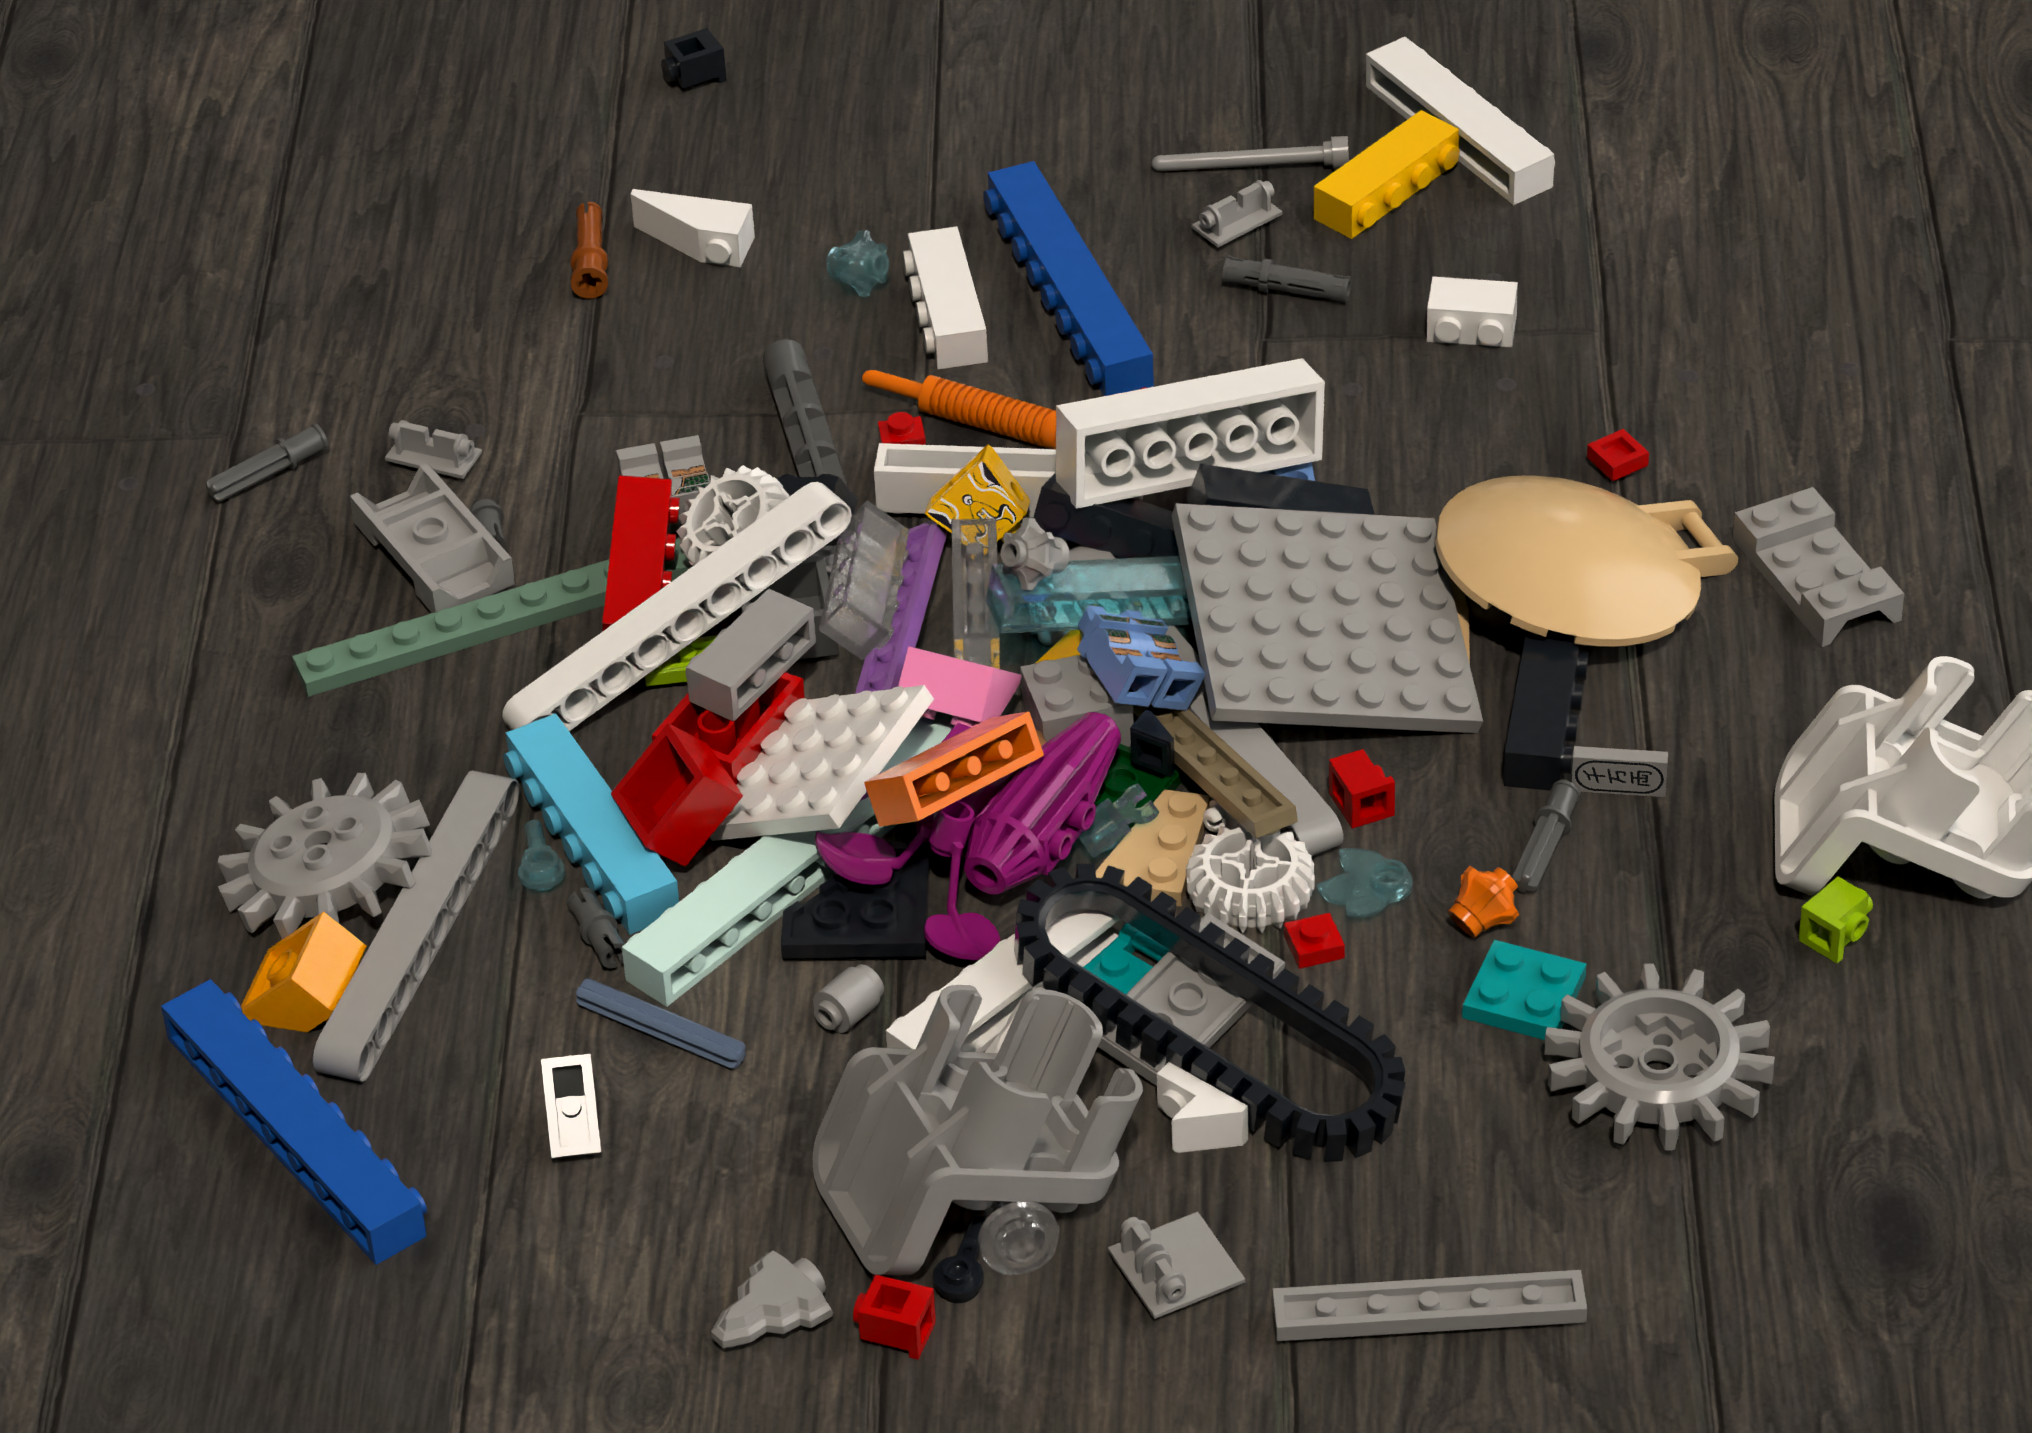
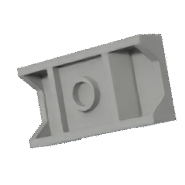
(436, 542)
(1813, 564)

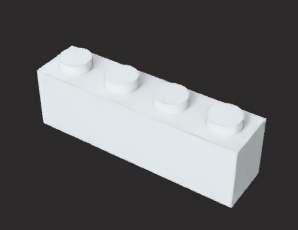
(945, 297)

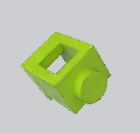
(1834, 918)

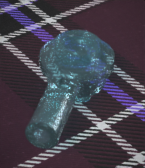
(540, 865)

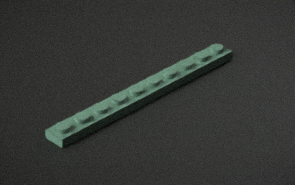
(459, 627)

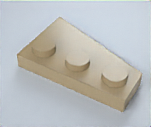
(1163, 846)

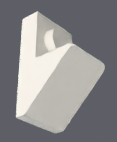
(1200, 1113)

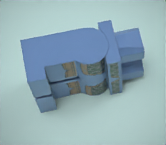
(1137, 655)

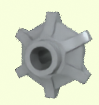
(1033, 554)

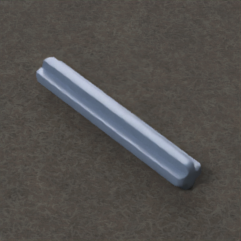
(661, 1023)

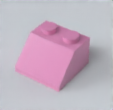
(959, 686)

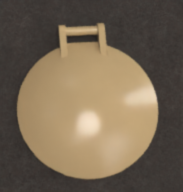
(1578, 558)

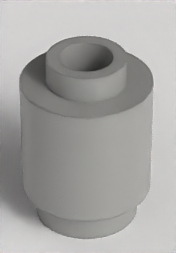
(848, 998)

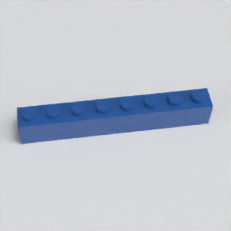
(1069, 280)
(295, 1121)

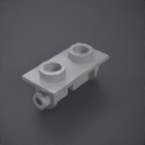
(1231, 219)
(444, 451)

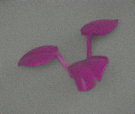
(871, 860)

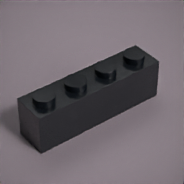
(1252, 489)
(1121, 527)
(1543, 711)

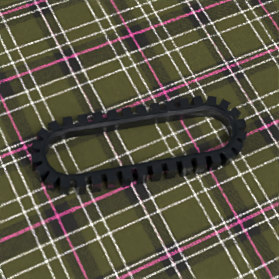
(1229, 966)

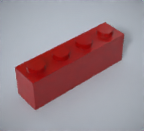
(639, 544)

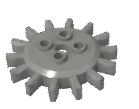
(301, 877)
(1662, 1029)

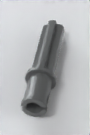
(267, 463)
(1551, 823)

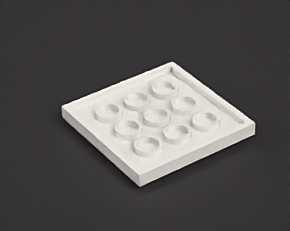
(819, 761)

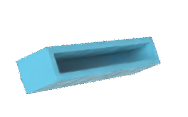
(590, 823)

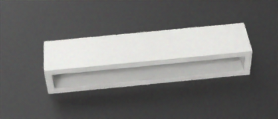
(1488, 139)
(913, 473)
(1000, 979)

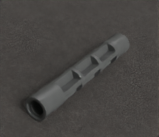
(801, 410)

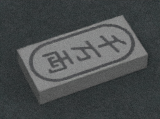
(1620, 771)

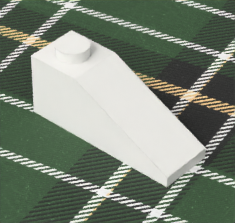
(696, 226)

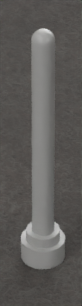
(1332, 153)

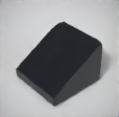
(1152, 745)

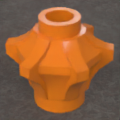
(1484, 901)

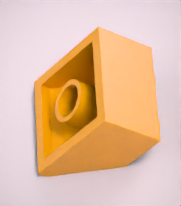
(304, 976)

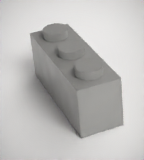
(750, 654)

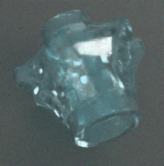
(859, 263)

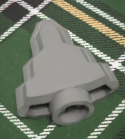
(773, 1301)

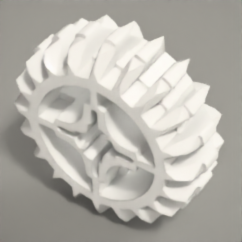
(726, 509)
(1250, 878)

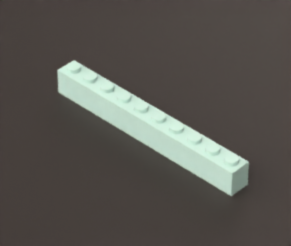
(748, 894)

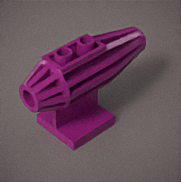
(1039, 810)

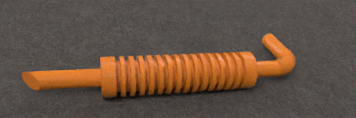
(973, 407)

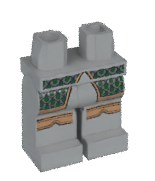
(680, 461)

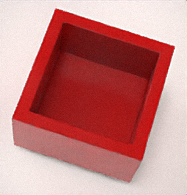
(676, 794)

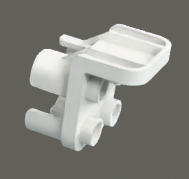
(1909, 787)

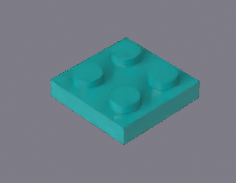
(1522, 989)

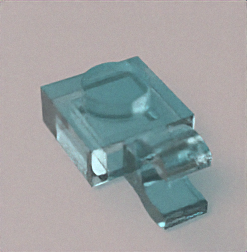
(1113, 819)

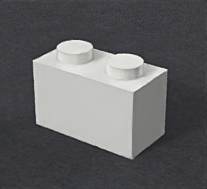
(1472, 312)

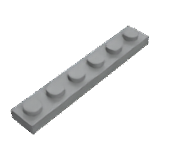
(1429, 1305)

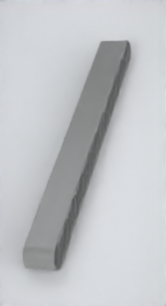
(1316, 820)

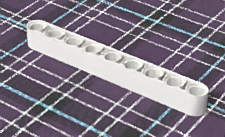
(683, 609)

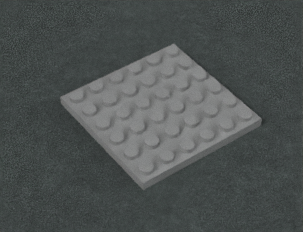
(1324, 619)

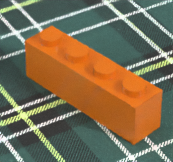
(953, 769)

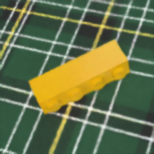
(1386, 174)

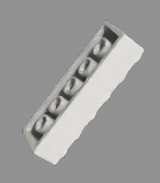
(1162, 433)

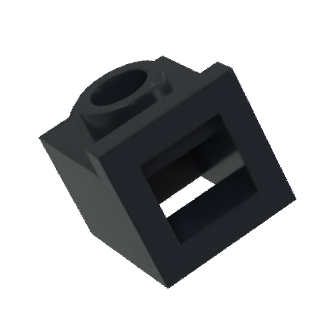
(694, 59)

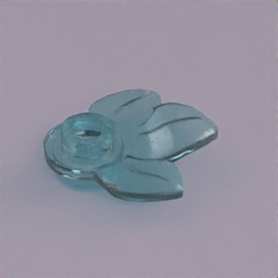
(1367, 882)

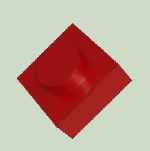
(1617, 454)
(1314, 940)

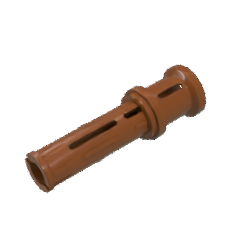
(589, 258)

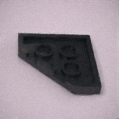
(863, 918)

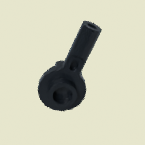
(961, 1276)

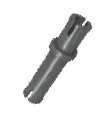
(1288, 279)

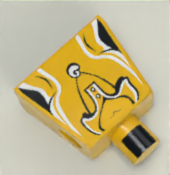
(981, 491)

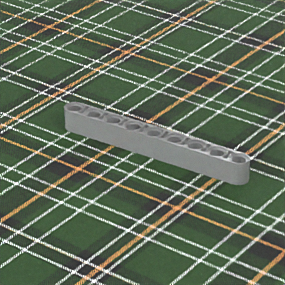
(416, 927)

